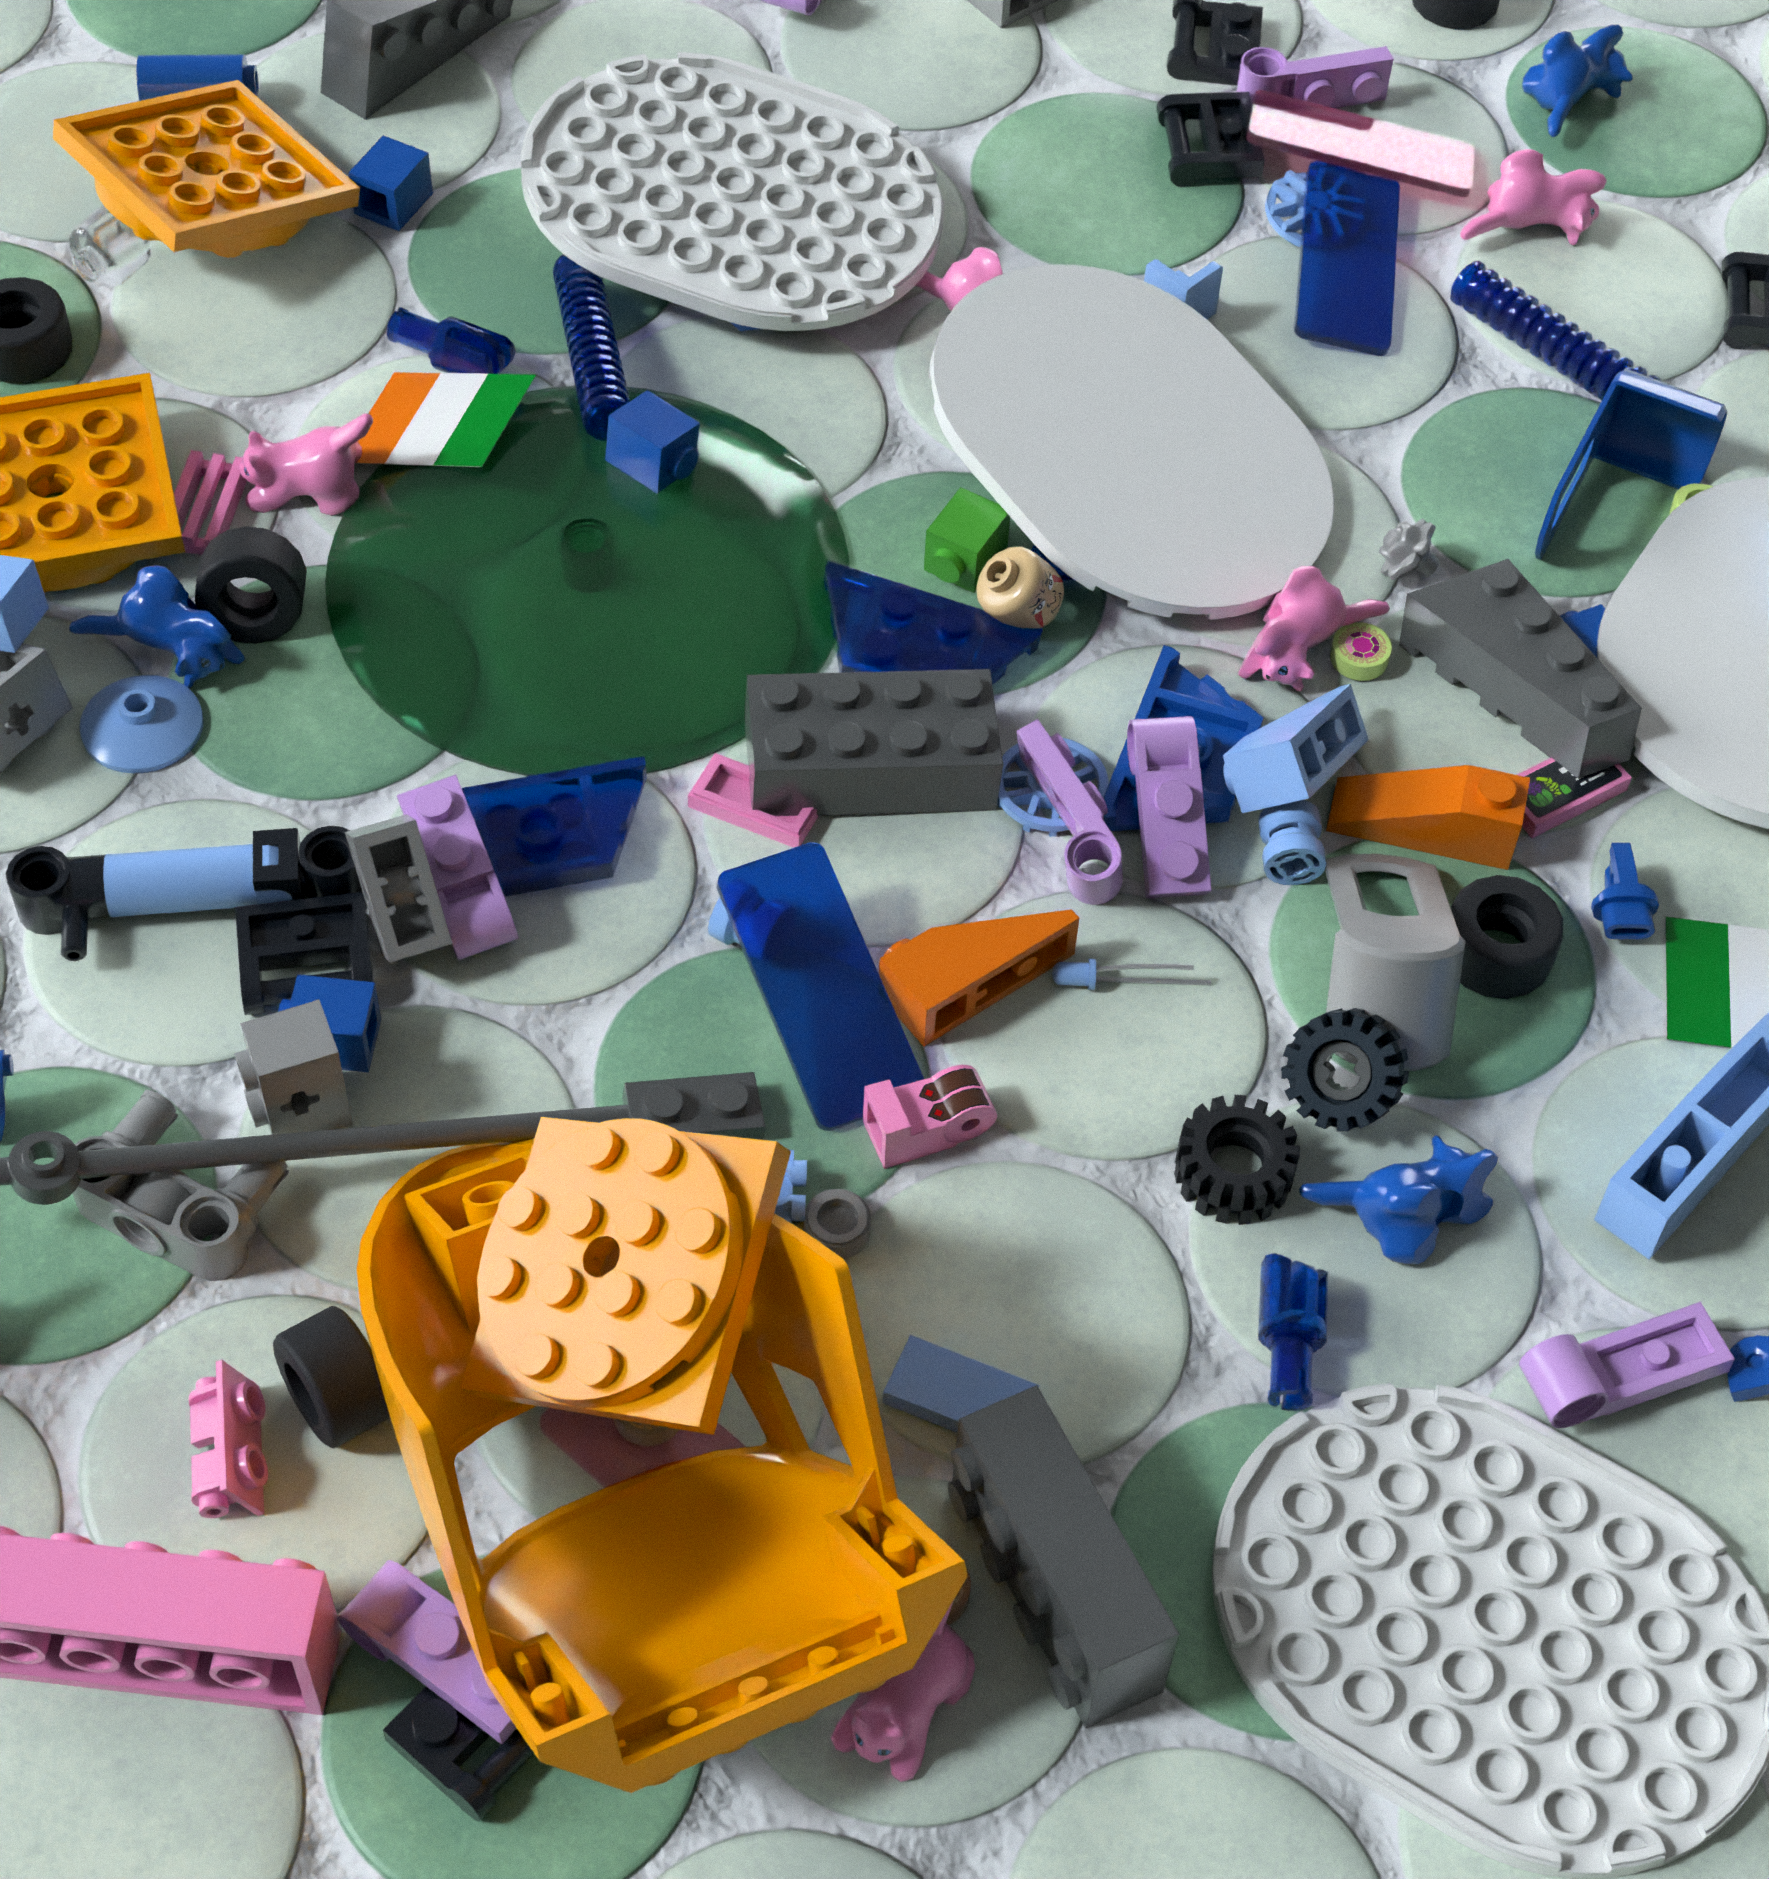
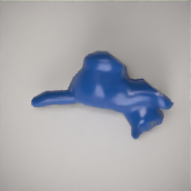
(1574, 70)
(165, 618)
(1408, 1201)

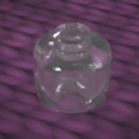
(107, 249)

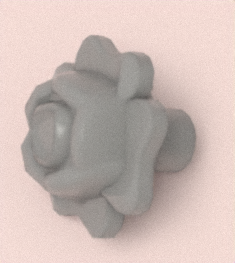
(1408, 549)

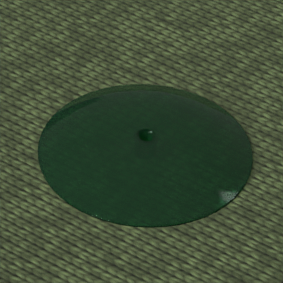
(573, 612)

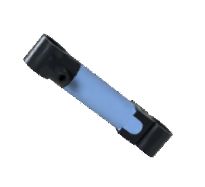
(64, 892)

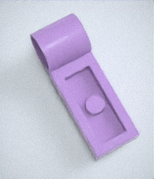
(1323, 80)
(1170, 806)
(1079, 808)
(460, 868)
(1624, 1366)
(425, 1636)

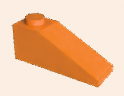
(1438, 811)
(969, 966)

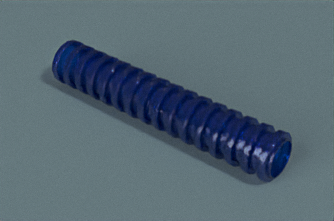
(1537, 328)
(590, 345)

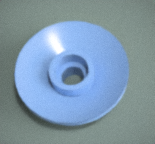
(141, 724)

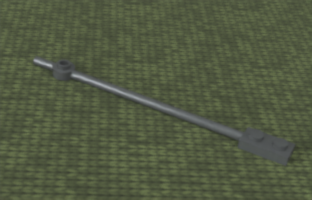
(690, 1104)

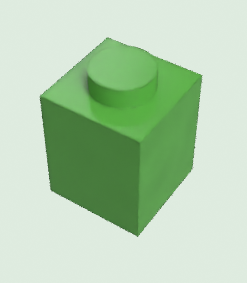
(965, 538)

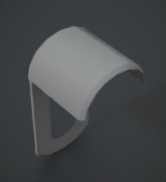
(1397, 964)

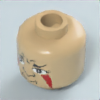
(1020, 588)

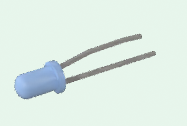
(1085, 974)

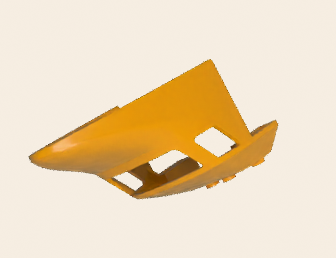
(685, 1599)

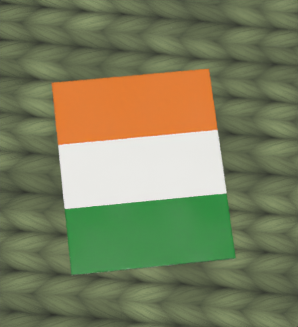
(441, 418)
(1715, 981)

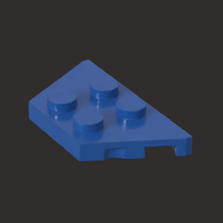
(1219, 726)

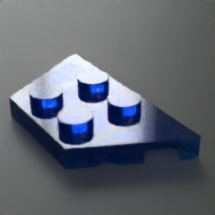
(908, 629)
(557, 824)

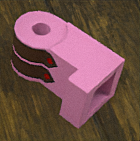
(926, 1114)

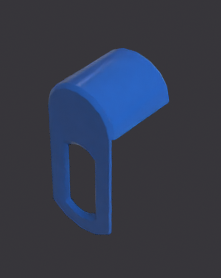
(1644, 430)

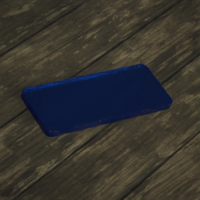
(1347, 259)
(817, 981)

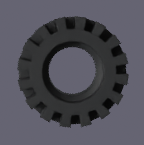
(1242, 1128)

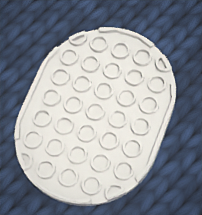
(732, 191)
(1130, 440)
(1695, 649)
(1495, 1630)

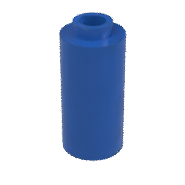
(178, 73)

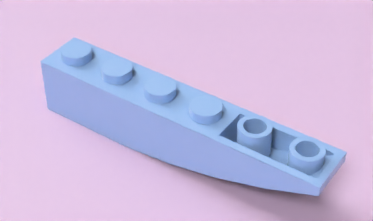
(1691, 1148)

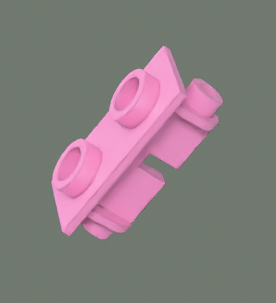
(229, 1415)

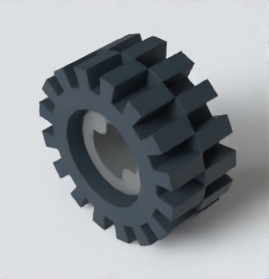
(1378, 1065)

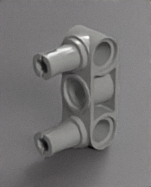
(168, 1210)

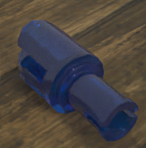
(452, 343)
(1292, 1326)

